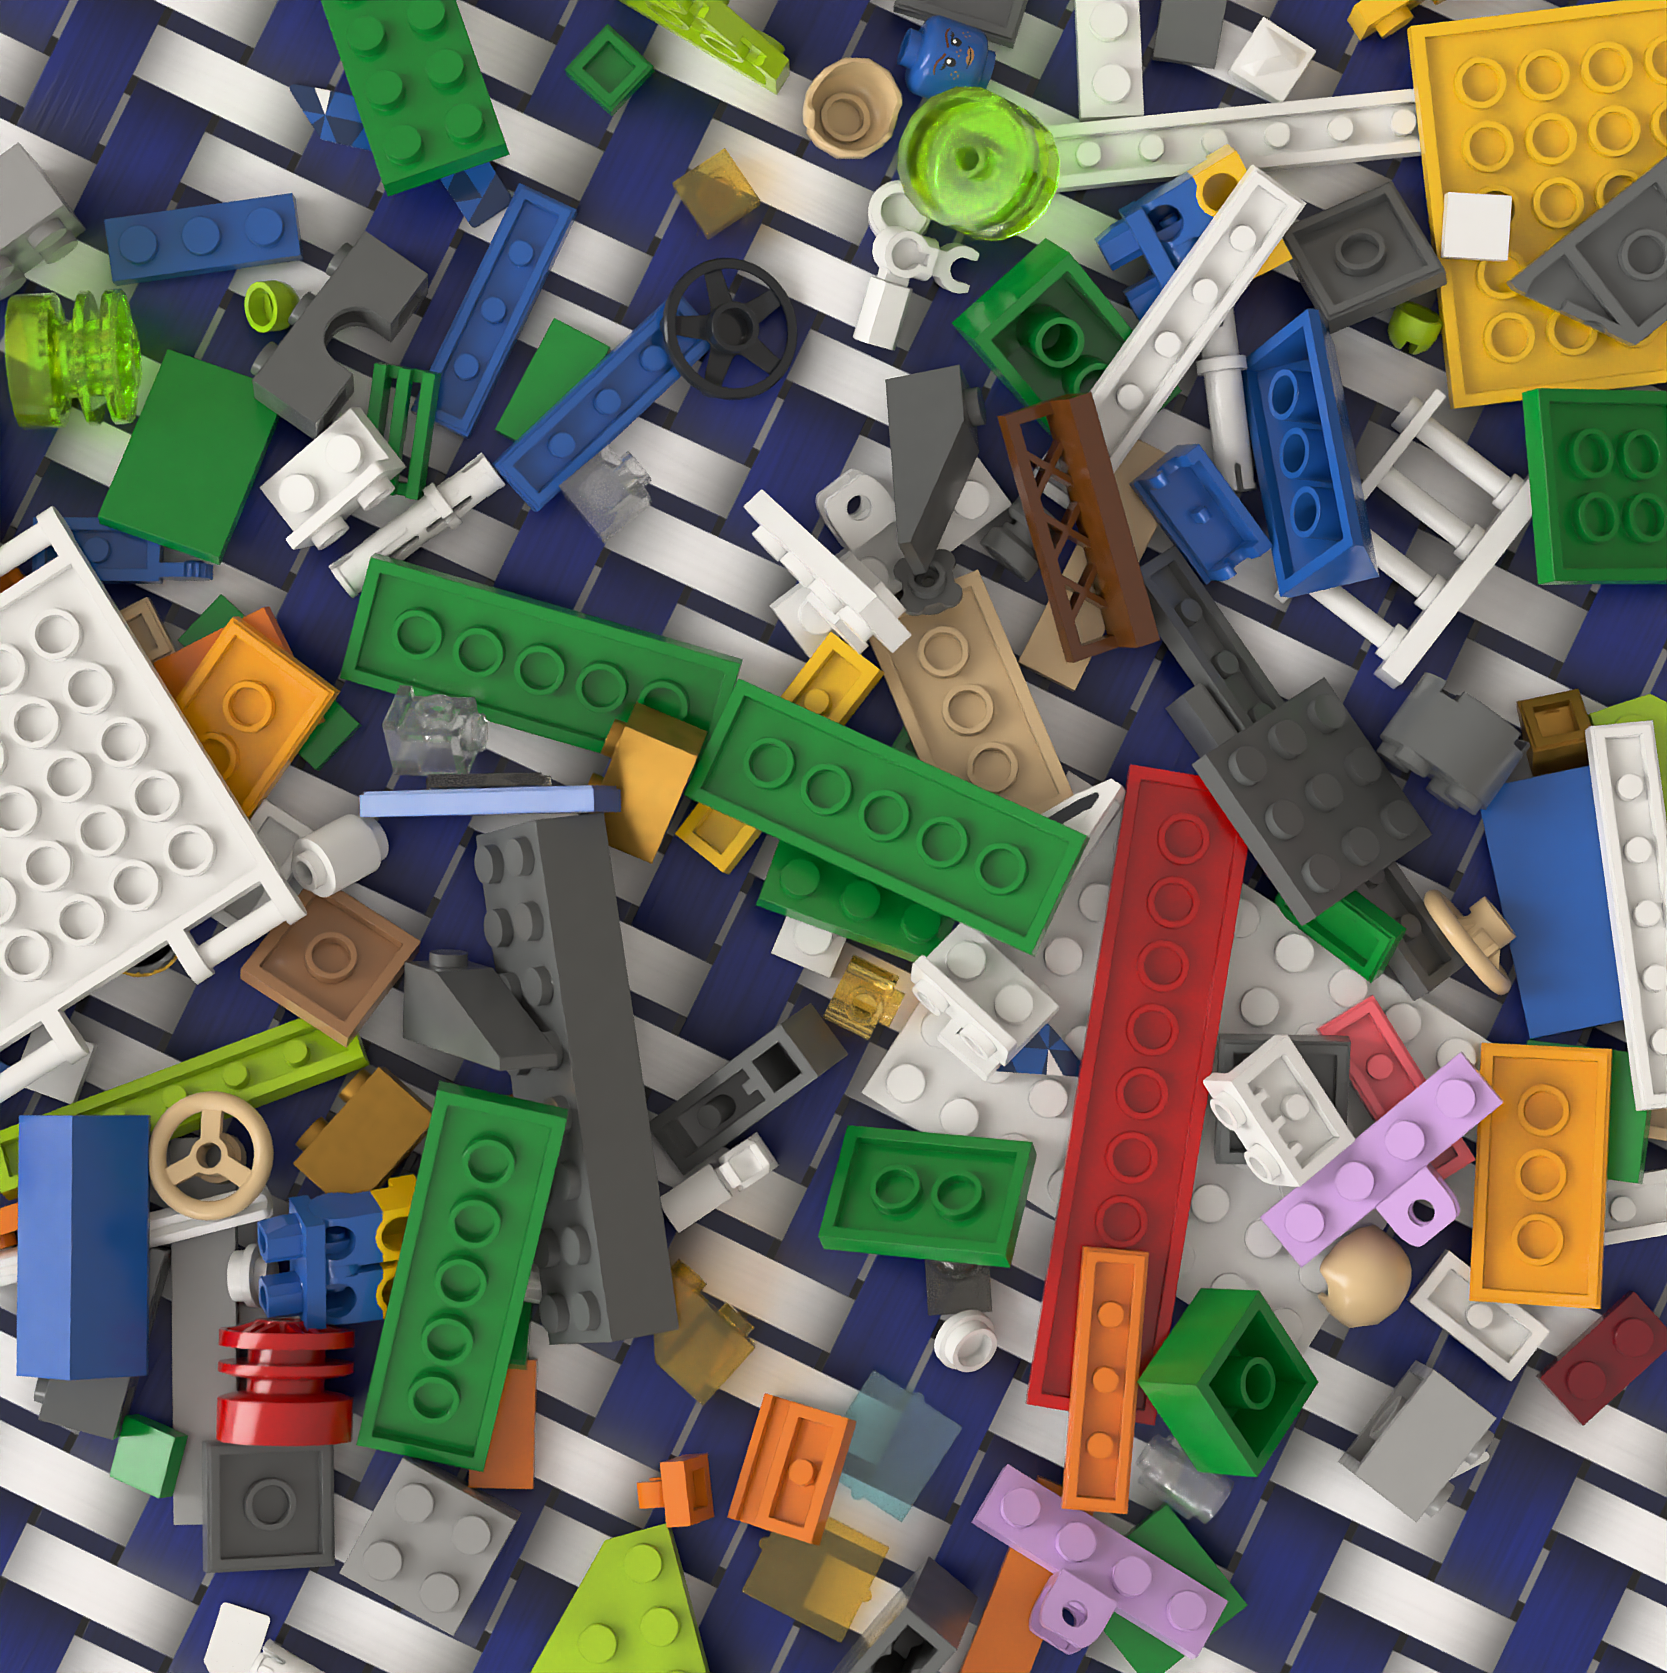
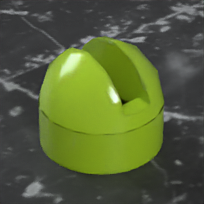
(269, 305)
(1414, 324)

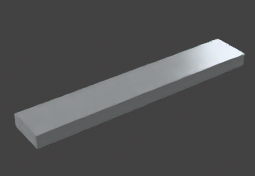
(198, 1312)

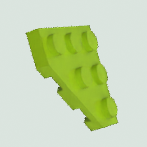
(722, 35)
(629, 1613)

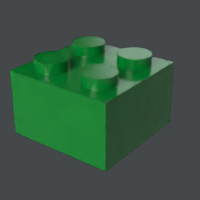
(1228, 1381)

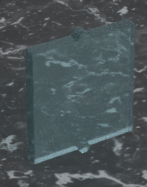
(894, 1445)

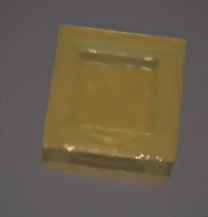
(716, 193)

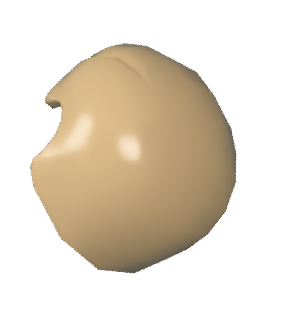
(852, 108)
(1365, 1277)

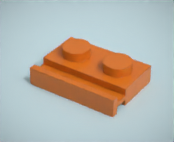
(792, 1469)

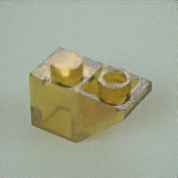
(708, 1341)

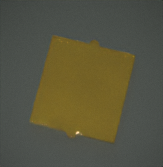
(815, 1582)

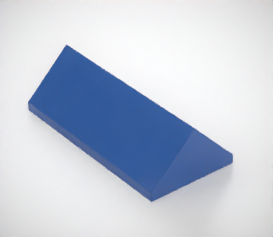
(1307, 460)
(83, 1246)

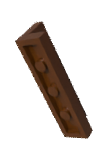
(1099, 519)

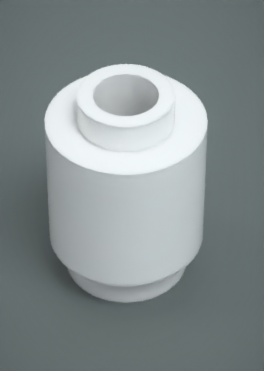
(339, 854)

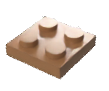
(331, 963)

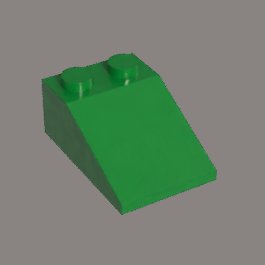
(1045, 328)

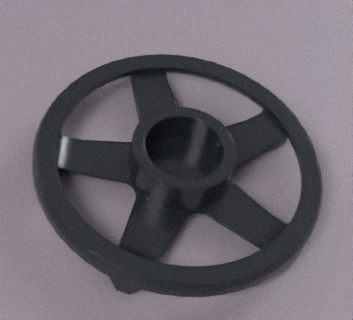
(729, 329)

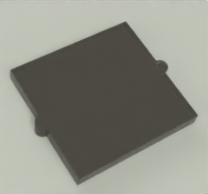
(486, 780)

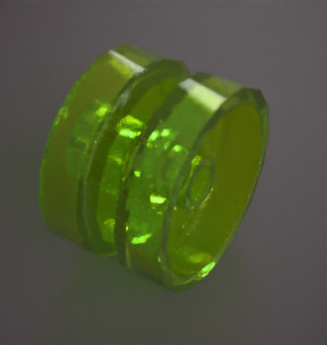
(978, 163)

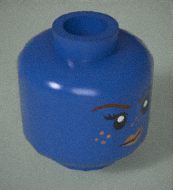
(945, 57)

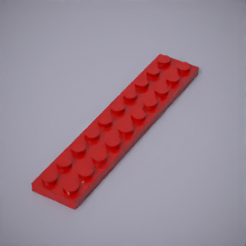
(1144, 1061)

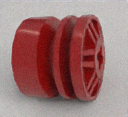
(285, 1385)

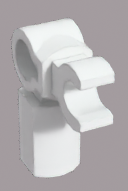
(904, 256)
(712, 1186)

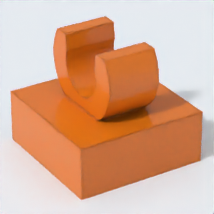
(681, 1490)

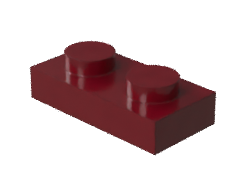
(1605, 1358)

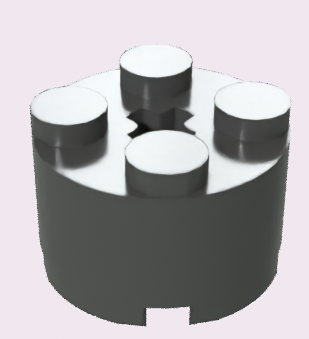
(1454, 743)

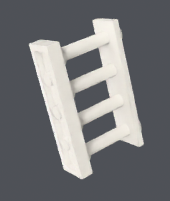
(1473, 545)

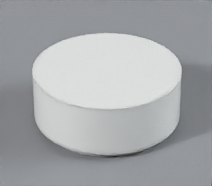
(892, 208)

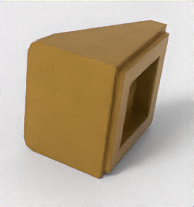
(1555, 731)

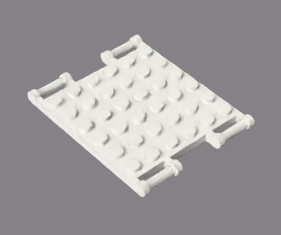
(106, 810)

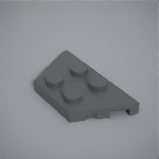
(1610, 265)

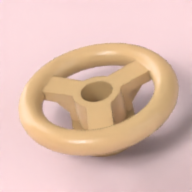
(1475, 936)
(233, 1155)

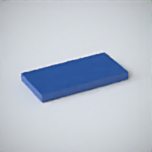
(1555, 901)

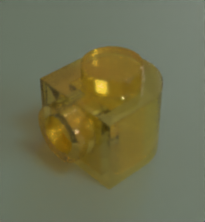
(864, 998)

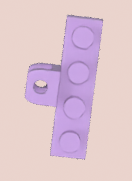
(1389, 1167)
(1094, 1572)

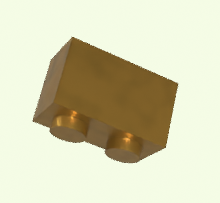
(651, 767)
(366, 1137)

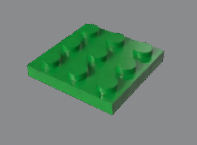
(1598, 485)

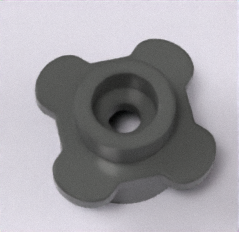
(932, 599)

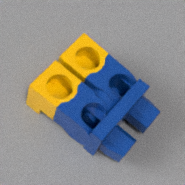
(1169, 223)
(338, 1252)

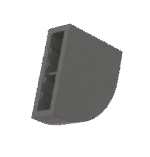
(916, 1627)

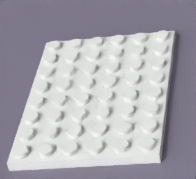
(1273, 986)

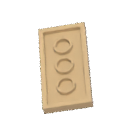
(971, 702)

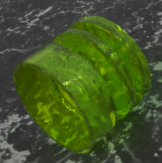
(62, 360)

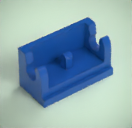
(1200, 513)

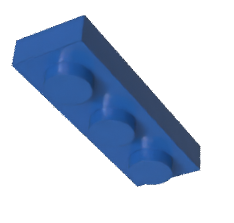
(203, 239)

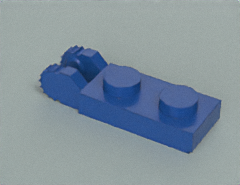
(124, 557)

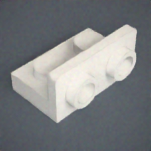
(332, 478)
(982, 994)
(1279, 1114)

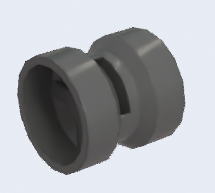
(1013, 544)

